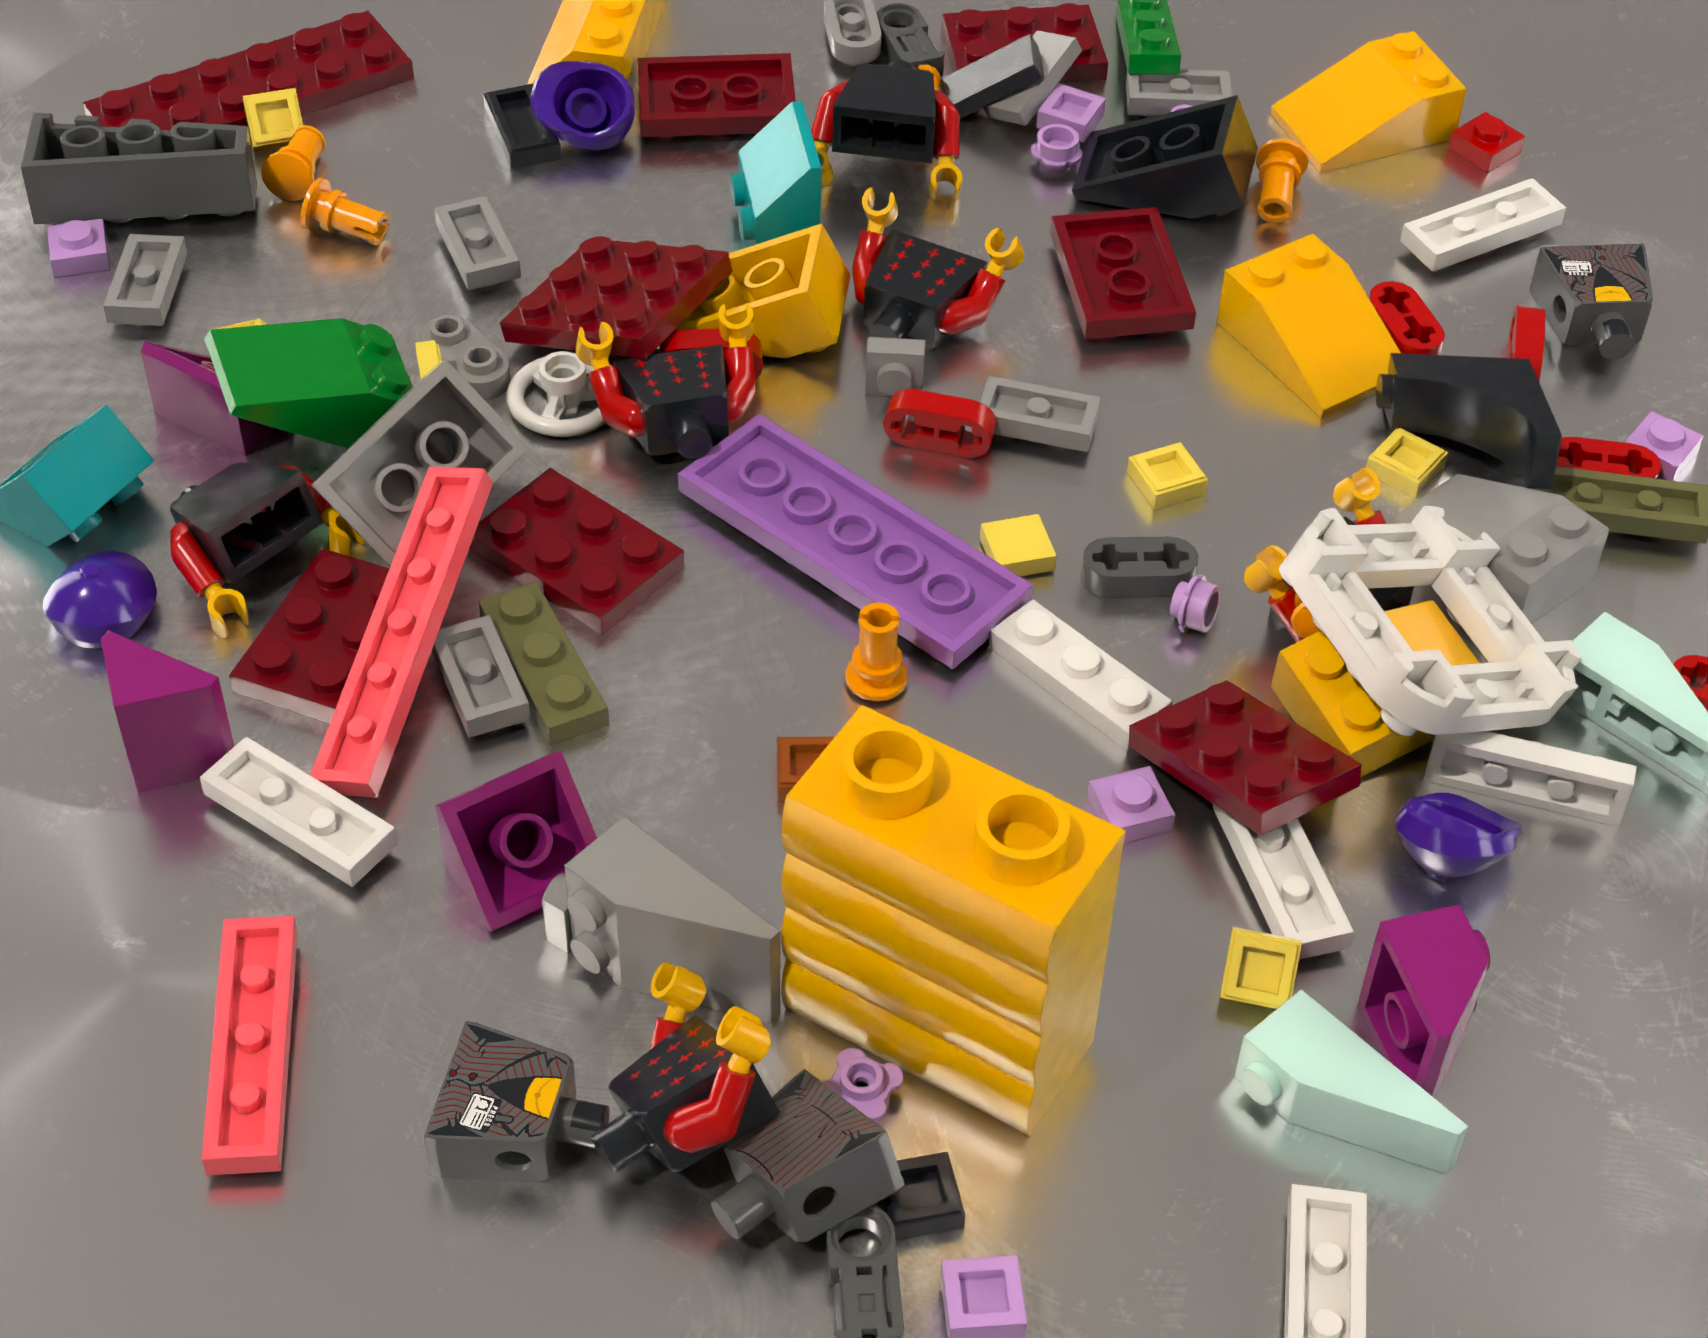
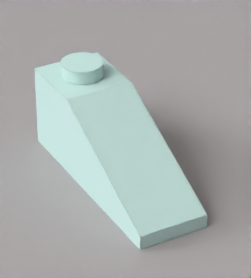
(1641, 698)
(1340, 1086)

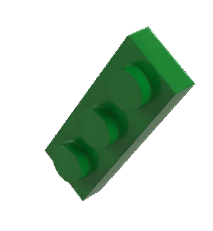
(1148, 37)

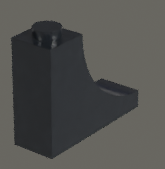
(1478, 403)

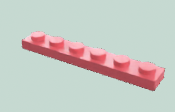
(402, 631)

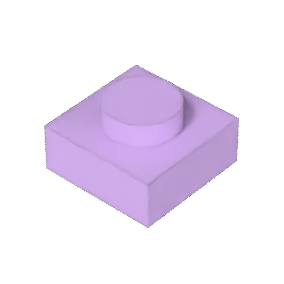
(1072, 108)
(78, 247)
(1669, 441)
(1132, 803)
(983, 1297)

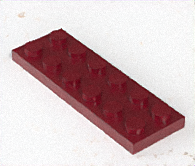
(320, 62)

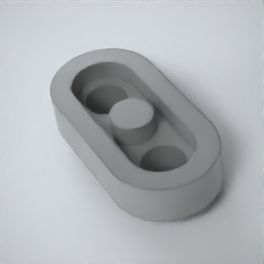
(852, 30)
(470, 354)

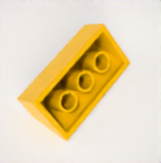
(601, 33)

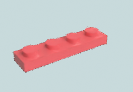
(250, 1046)

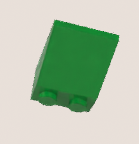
(310, 376)

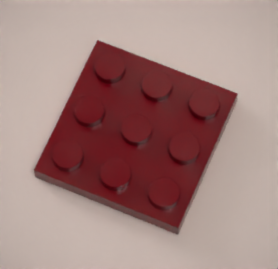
(630, 286)

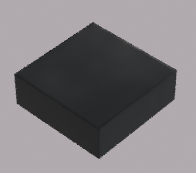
(927, 1200)

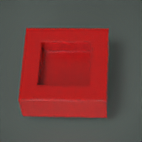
(1486, 142)

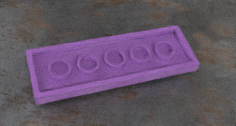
(855, 538)

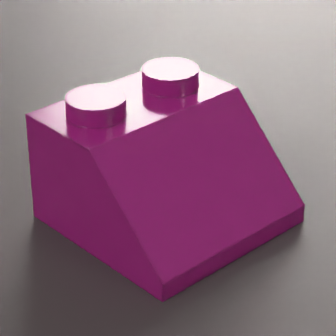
(1423, 990)

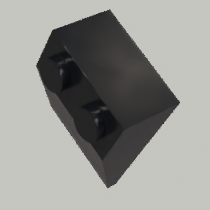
(1175, 161)

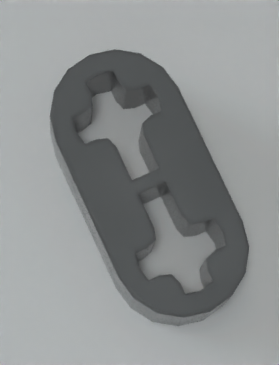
(1137, 566)

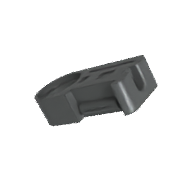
(910, 42)
(868, 1286)

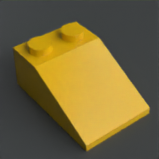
(1374, 104)
(794, 292)
(1308, 323)
(1334, 705)

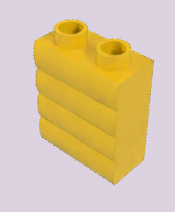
(946, 916)

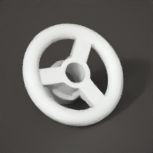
(566, 386)

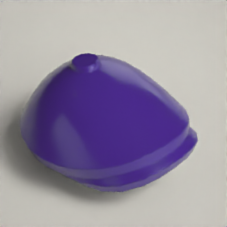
(584, 103)
(100, 596)
(1454, 835)

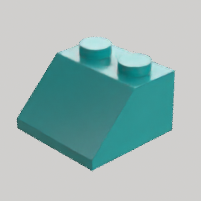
(778, 179)
(73, 479)

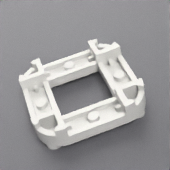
(1419, 690)

